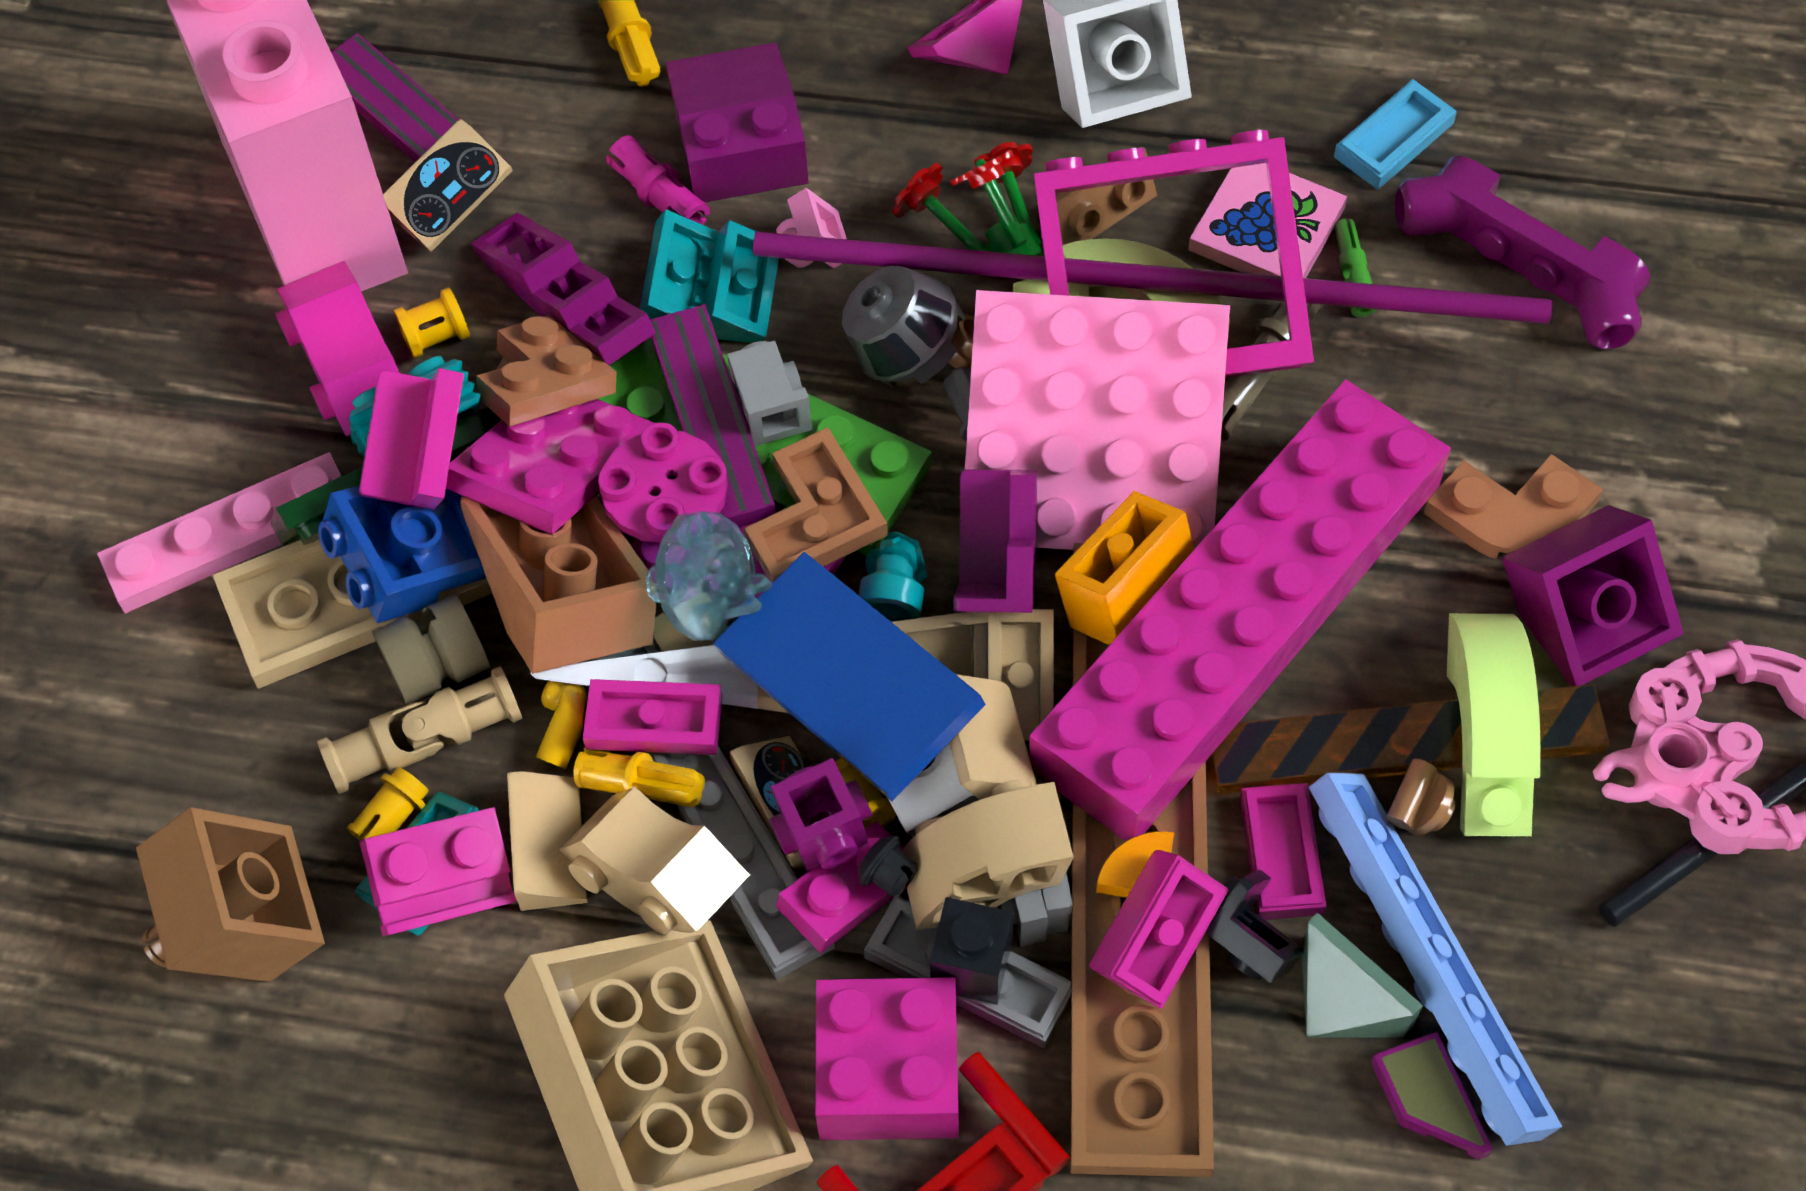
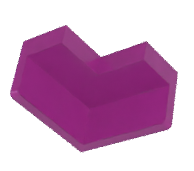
(997, 541)

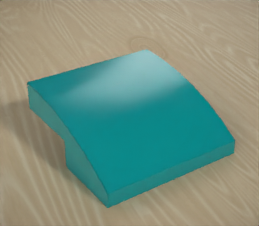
(713, 268)

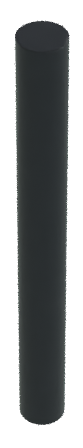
(1690, 855)

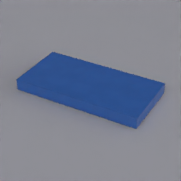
(850, 676)

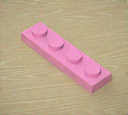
(208, 537)

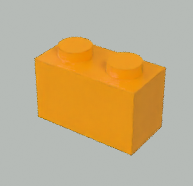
(1123, 565)

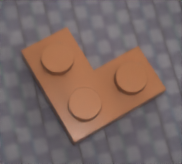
(545, 372)
(830, 511)

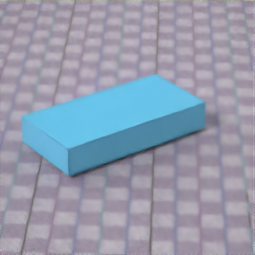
(1395, 134)

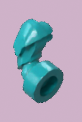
(895, 578)

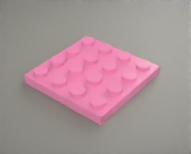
(1099, 404)

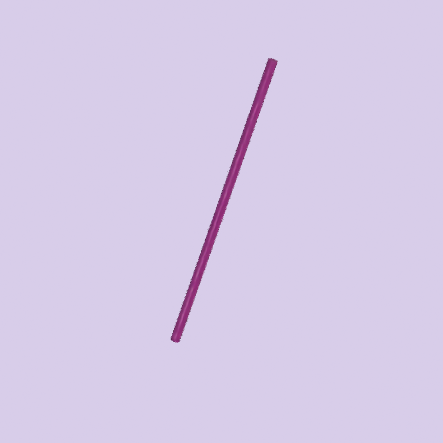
(1152, 277)

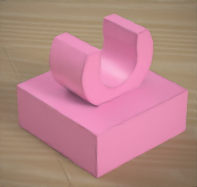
(811, 218)

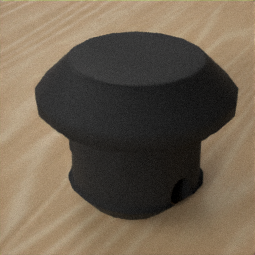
(887, 867)

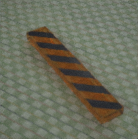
(1388, 739)

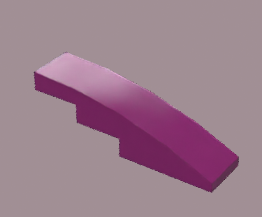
(556, 283)

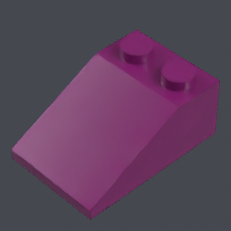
(738, 122)

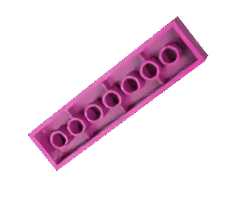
(1236, 611)

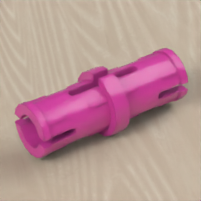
(655, 182)

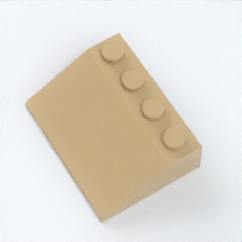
(654, 1066)

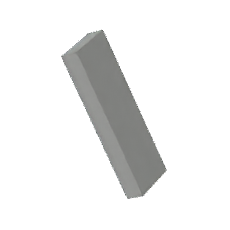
(1030, 995)

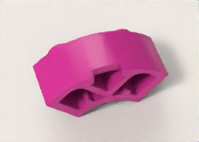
(338, 337)

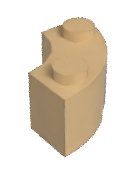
(989, 850)
(653, 863)

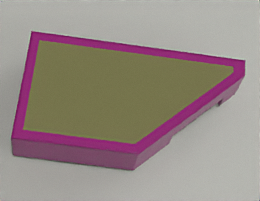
(1429, 1094)

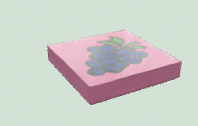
(1241, 228)

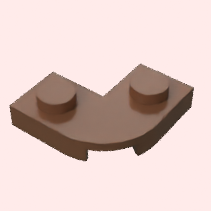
(1499, 521)

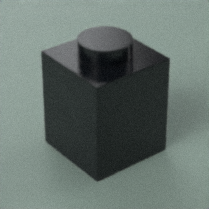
(973, 947)

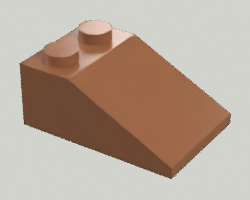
(565, 591)

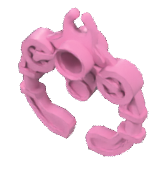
(1705, 753)

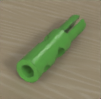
(1352, 259)

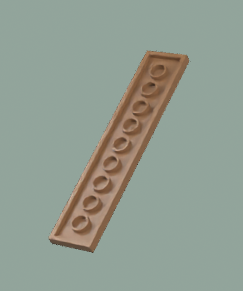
(1135, 1067)

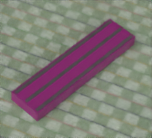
(391, 98)
(710, 408)

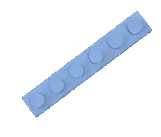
(1441, 971)

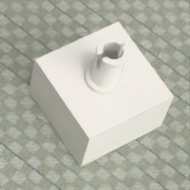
(1116, 56)

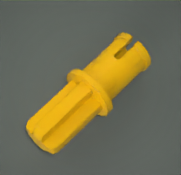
(631, 38)
(656, 780)

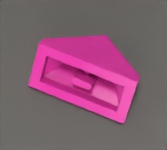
(974, 37)

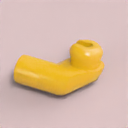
(566, 724)

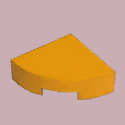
(1128, 861)

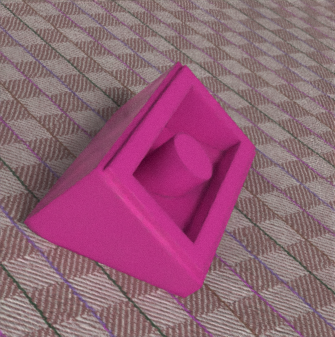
(1158, 927)

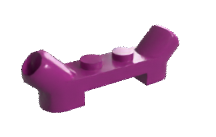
(1596, 281)

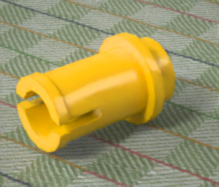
(390, 805)

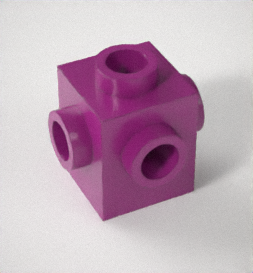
(820, 816)

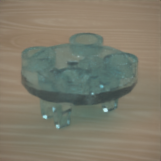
(705, 575)

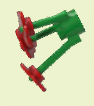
(1001, 165)

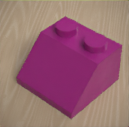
(1595, 593)

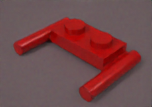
(1008, 1158)

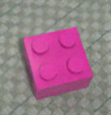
(886, 1059)

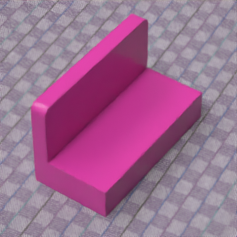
(411, 438)

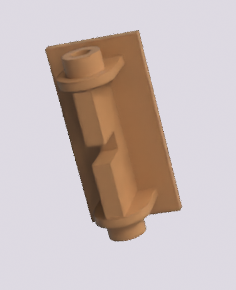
(1093, 210)

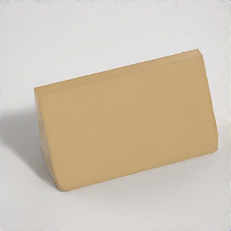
(992, 743)
(542, 819)

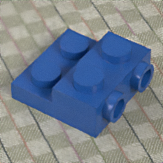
(398, 551)

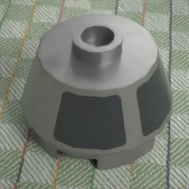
(901, 325)

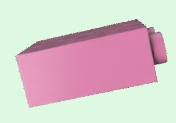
(291, 136)

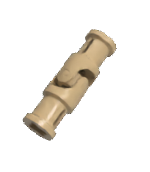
(446, 719)

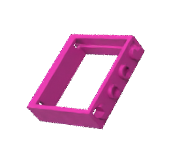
(1190, 158)

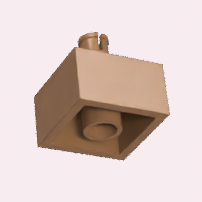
(227, 897)

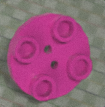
(643, 468)

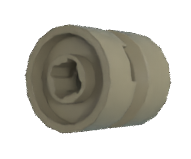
(431, 649)

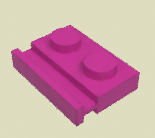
(438, 871)

